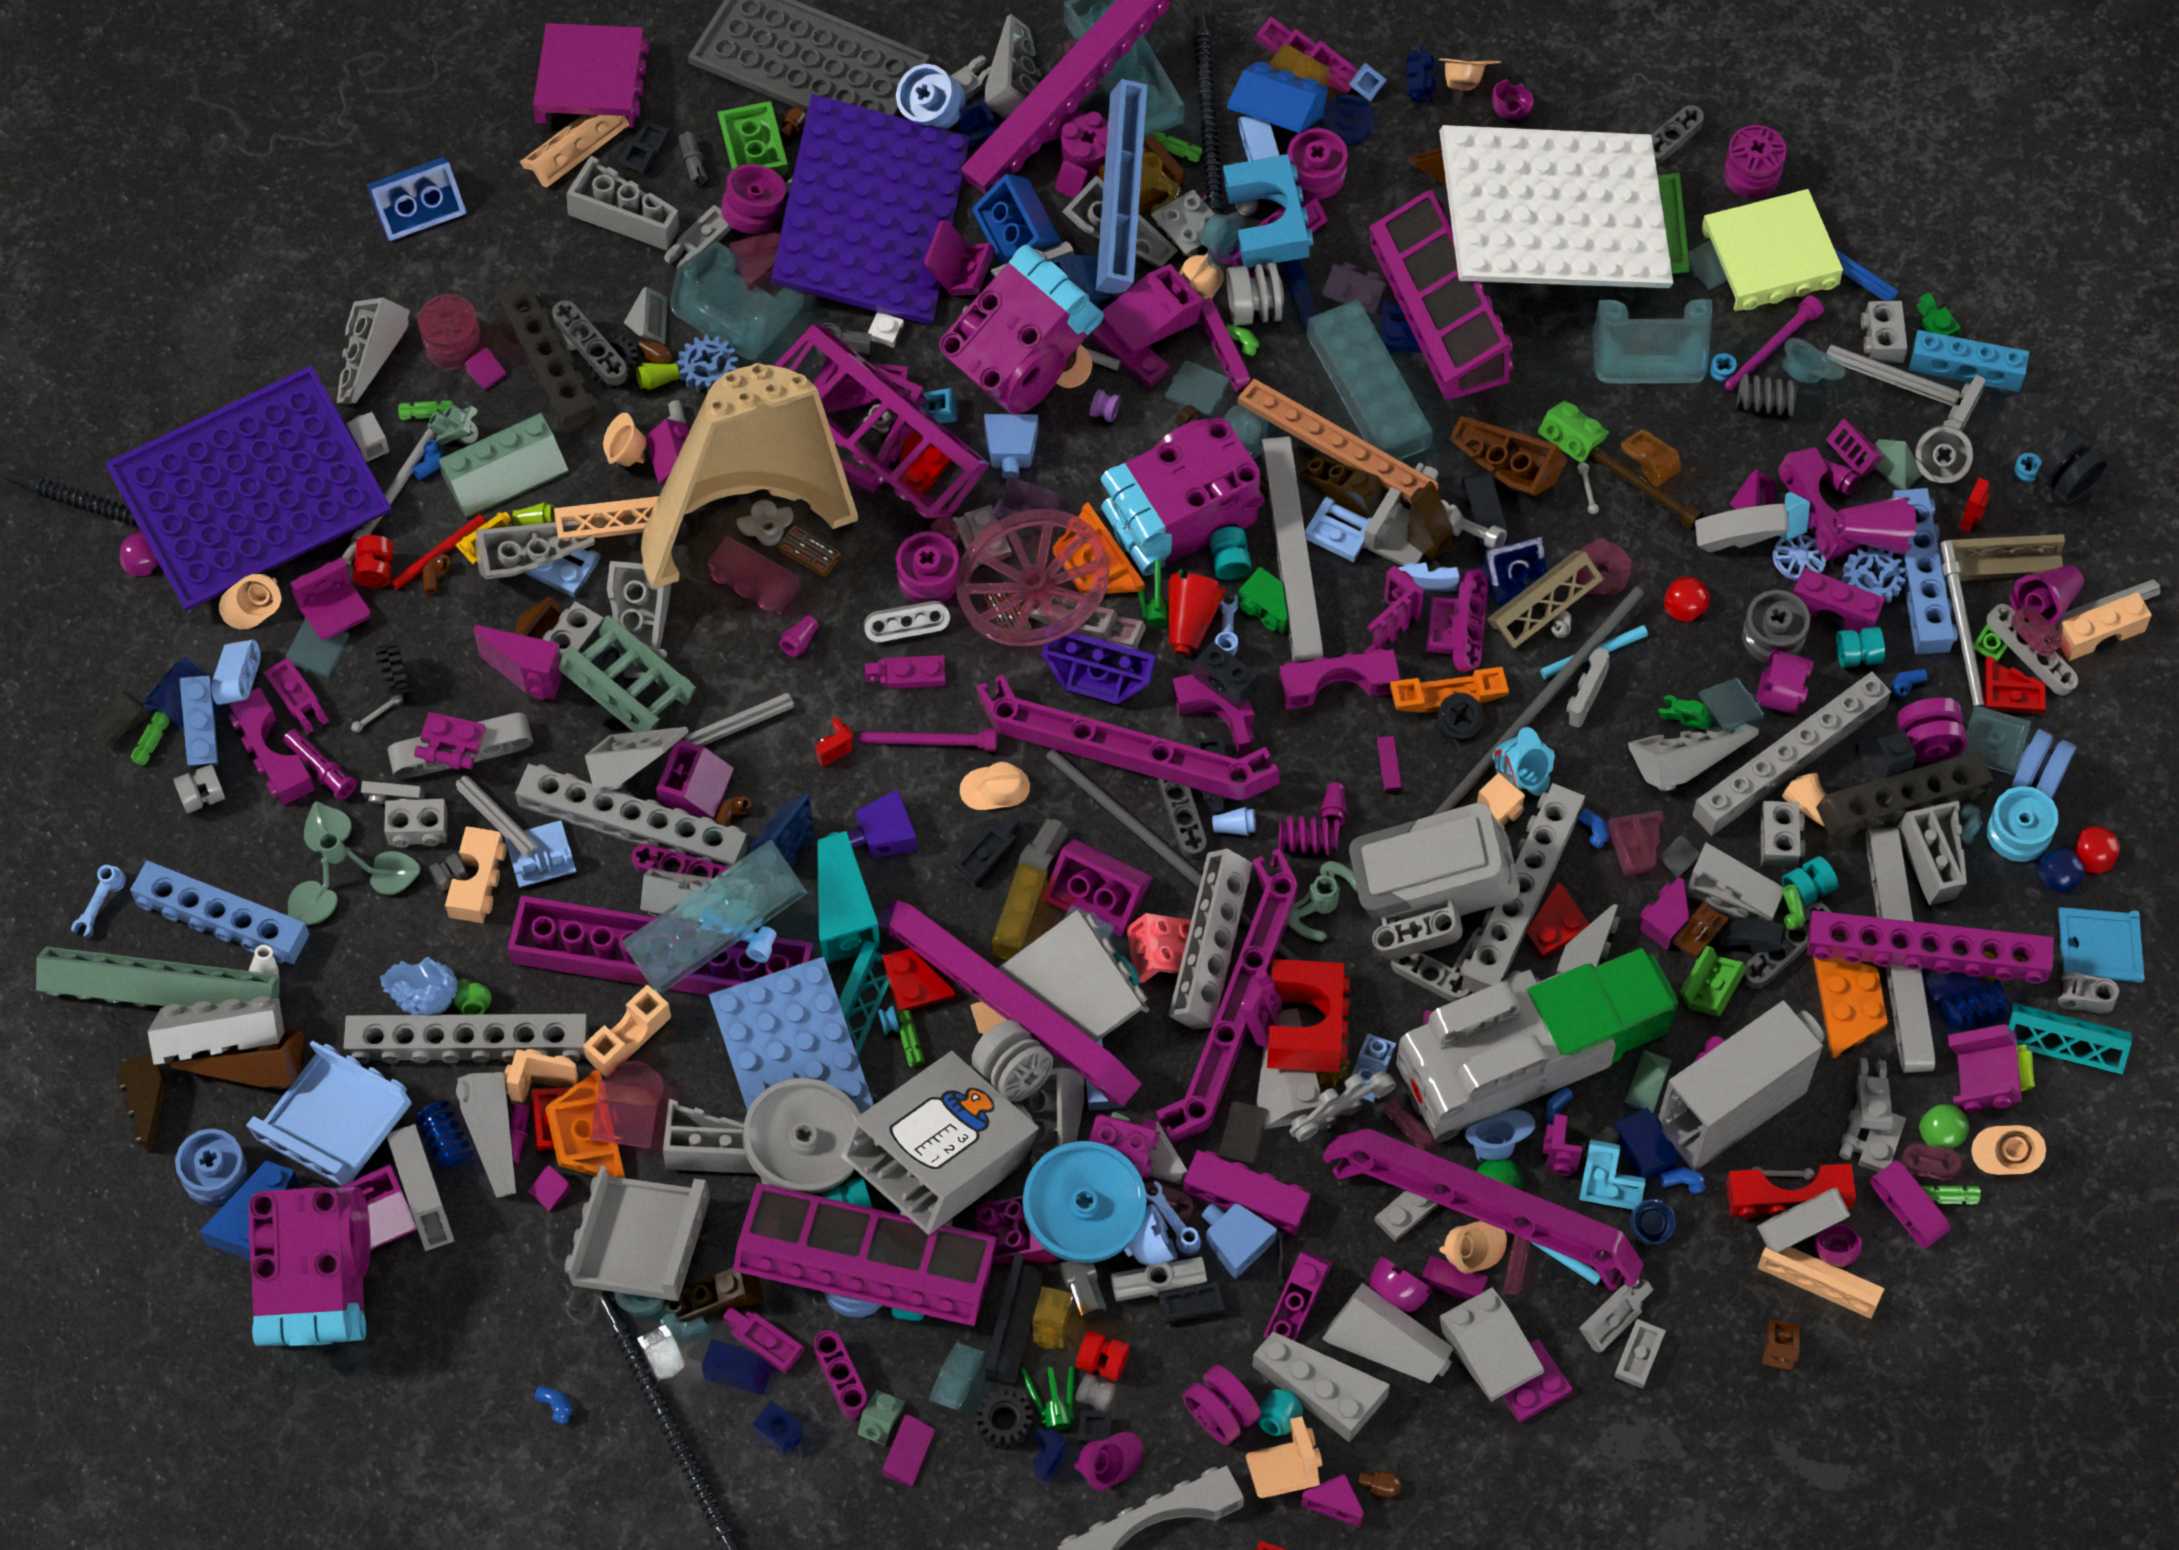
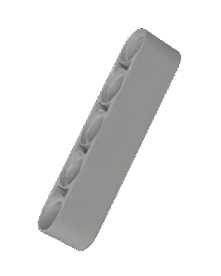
(502, 736)

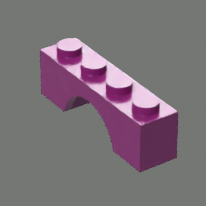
(1802, 475)
(1370, 671)
(285, 772)

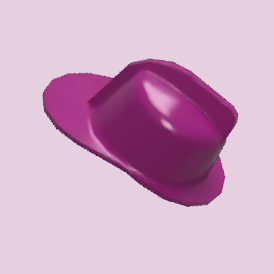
(1110, 1460)

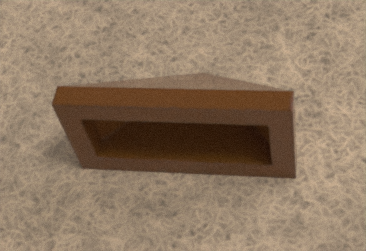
(1430, 163)
(539, 619)

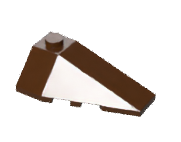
(1511, 457)

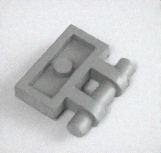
(1879, 1146)

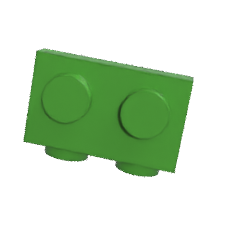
(1572, 430)
(1711, 982)

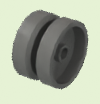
(1775, 622)

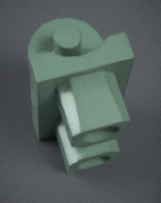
(454, 425)

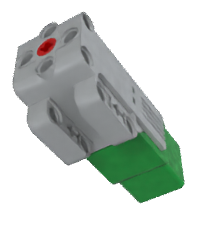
(1525, 1043)

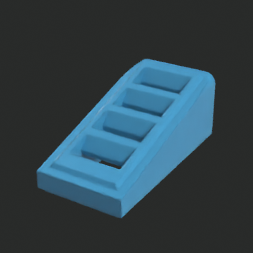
(941, 397)

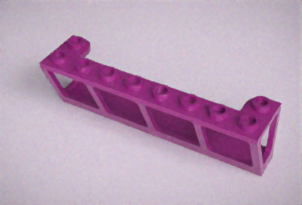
(896, 400)

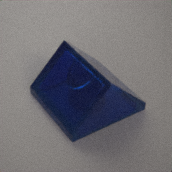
(1513, 568)

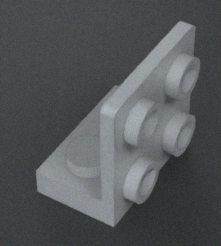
(1389, 532)

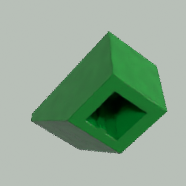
(1265, 599)

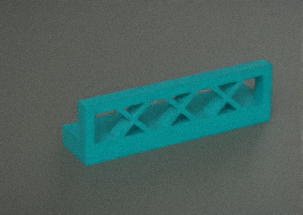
(855, 985)
(2075, 1029)

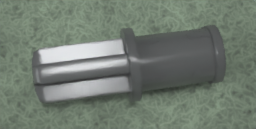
(692, 158)

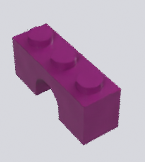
(1856, 606)

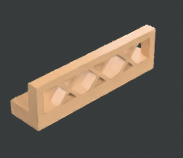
(572, 146)
(608, 515)
(1822, 1279)

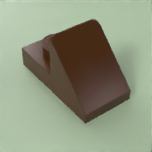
(1781, 1344)

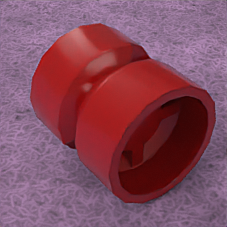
(373, 561)
(1092, 1352)

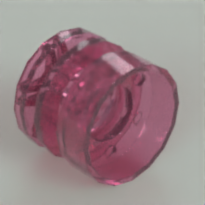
(449, 331)

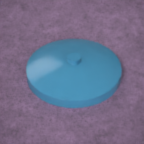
(1084, 1202)

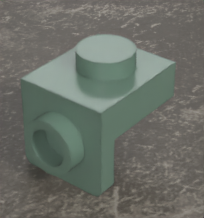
(880, 1417)

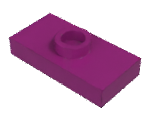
(1442, 625)

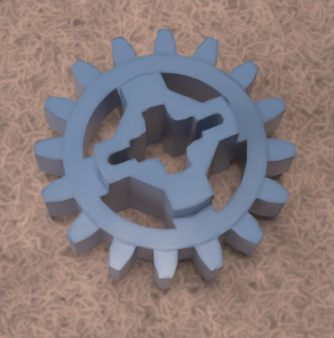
(710, 362)
(1882, 568)

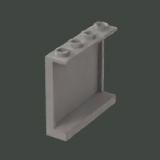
(1078, 977)
(637, 1236)

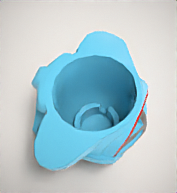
(1525, 761)

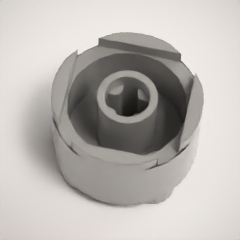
(1943, 470)

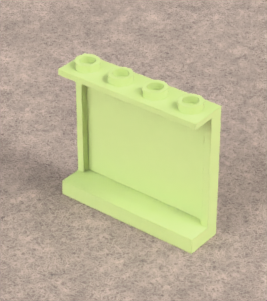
(1773, 249)

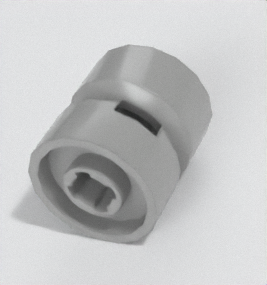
(189, 793)

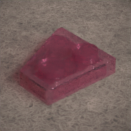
(755, 256)
(1636, 841)

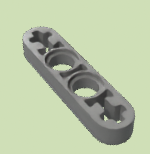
(2029, 655)

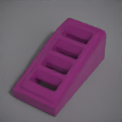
(1872, 460)

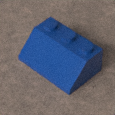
(1278, 97)
(416, 198)
(1014, 217)

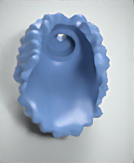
(421, 987)

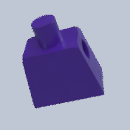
(884, 827)

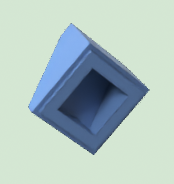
(1367, 82)

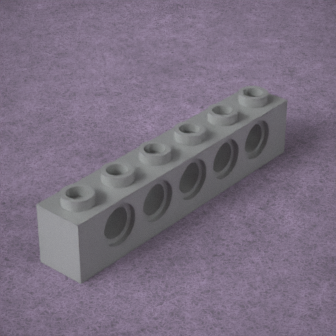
(1210, 939)

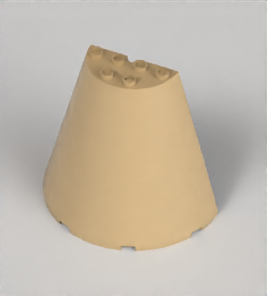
(751, 434)

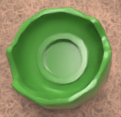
(1944, 1126)

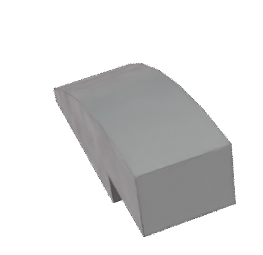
(1741, 527)

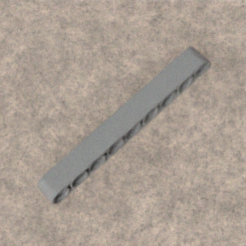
(1291, 549)
(1904, 985)

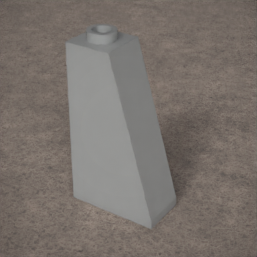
(420, 1187)
(1388, 1336)

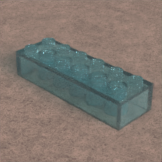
(1139, 65)
(1369, 381)
(714, 917)

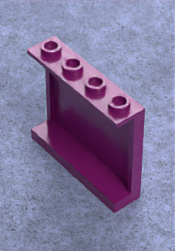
(590, 71)

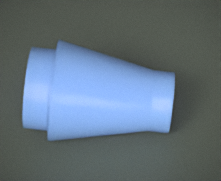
(1235, 822)

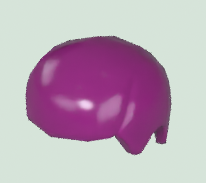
(1512, 101)
(137, 556)
(1838, 1245)

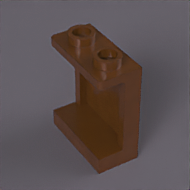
(1169, 168)

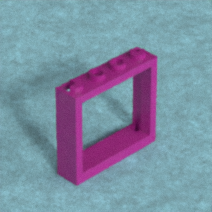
(900, 429)

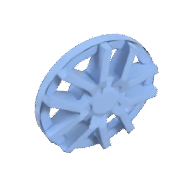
(1798, 556)

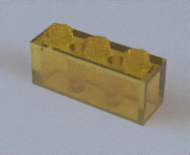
(1020, 911)

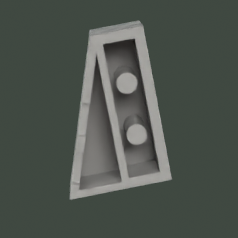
(1935, 850)
(1733, 886)
(703, 1142)

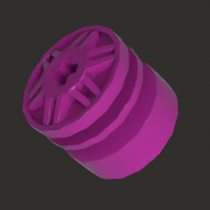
(1754, 161)

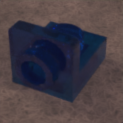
(1048, 1458)

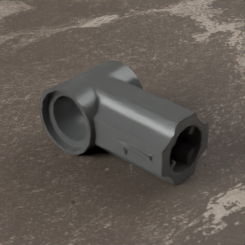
(857, 341)
(1043, 850)
(1083, 1284)

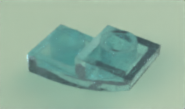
(956, 1376)

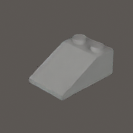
(627, 753)
(1490, 1344)

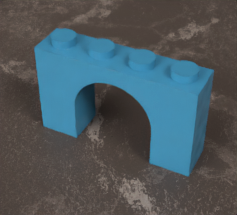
(1272, 180)

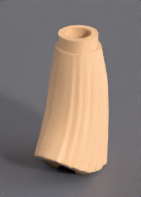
(1808, 792)

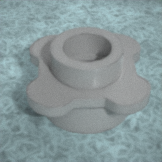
(883, 425)

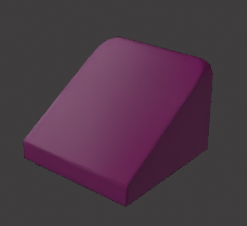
(1071, 179)
(484, 368)
(550, 1188)

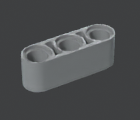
(1803, 1220)

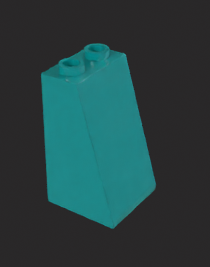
(843, 901)

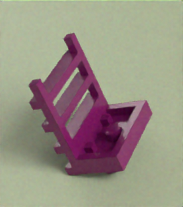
(1405, 603)

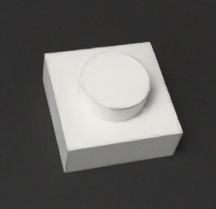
(886, 329)

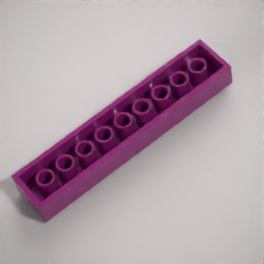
(590, 944)

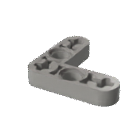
(1447, 976)

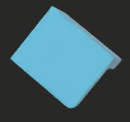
(1797, 515)

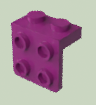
(957, 264)
(329, 600)
(1128, 1138)

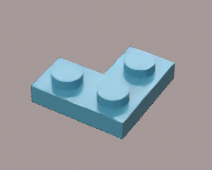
(1603, 1184)

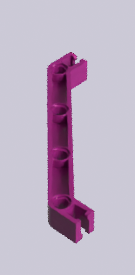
(1127, 747)
(1009, 1000)
(1219, 1056)
(1487, 1201)

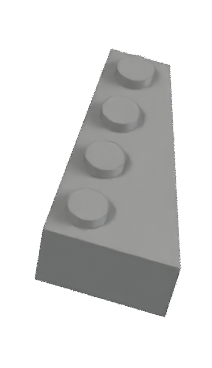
(621, 206)
(665, 889)
(214, 1027)
(1324, 1386)

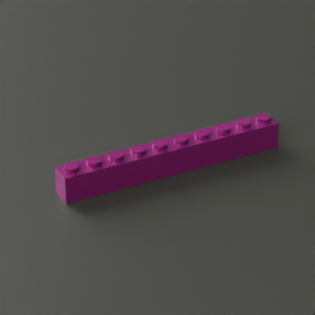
(1061, 91)

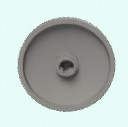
(798, 1135)

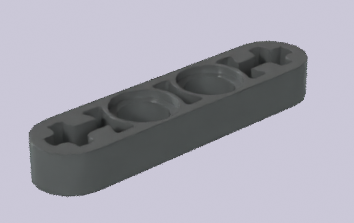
(591, 341)
(1180, 806)
(1789, 948)

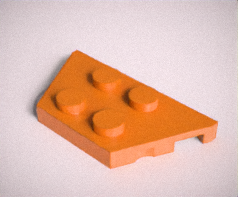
(1122, 574)
(1850, 1002)
(571, 1126)

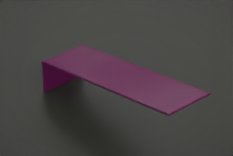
(1389, 764)

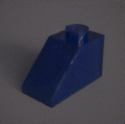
(736, 1367)

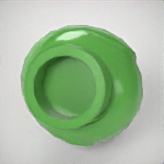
(472, 998)

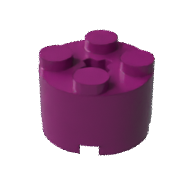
(1085, 142)
(1783, 682)

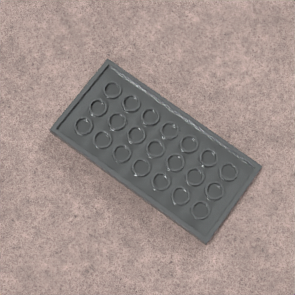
(802, 51)

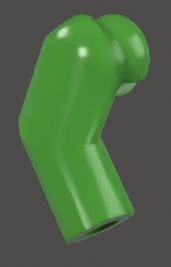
(1244, 336)
(1794, 902)

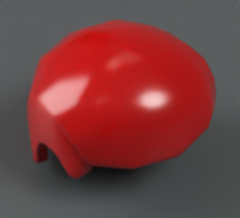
(1686, 599)
(2097, 849)

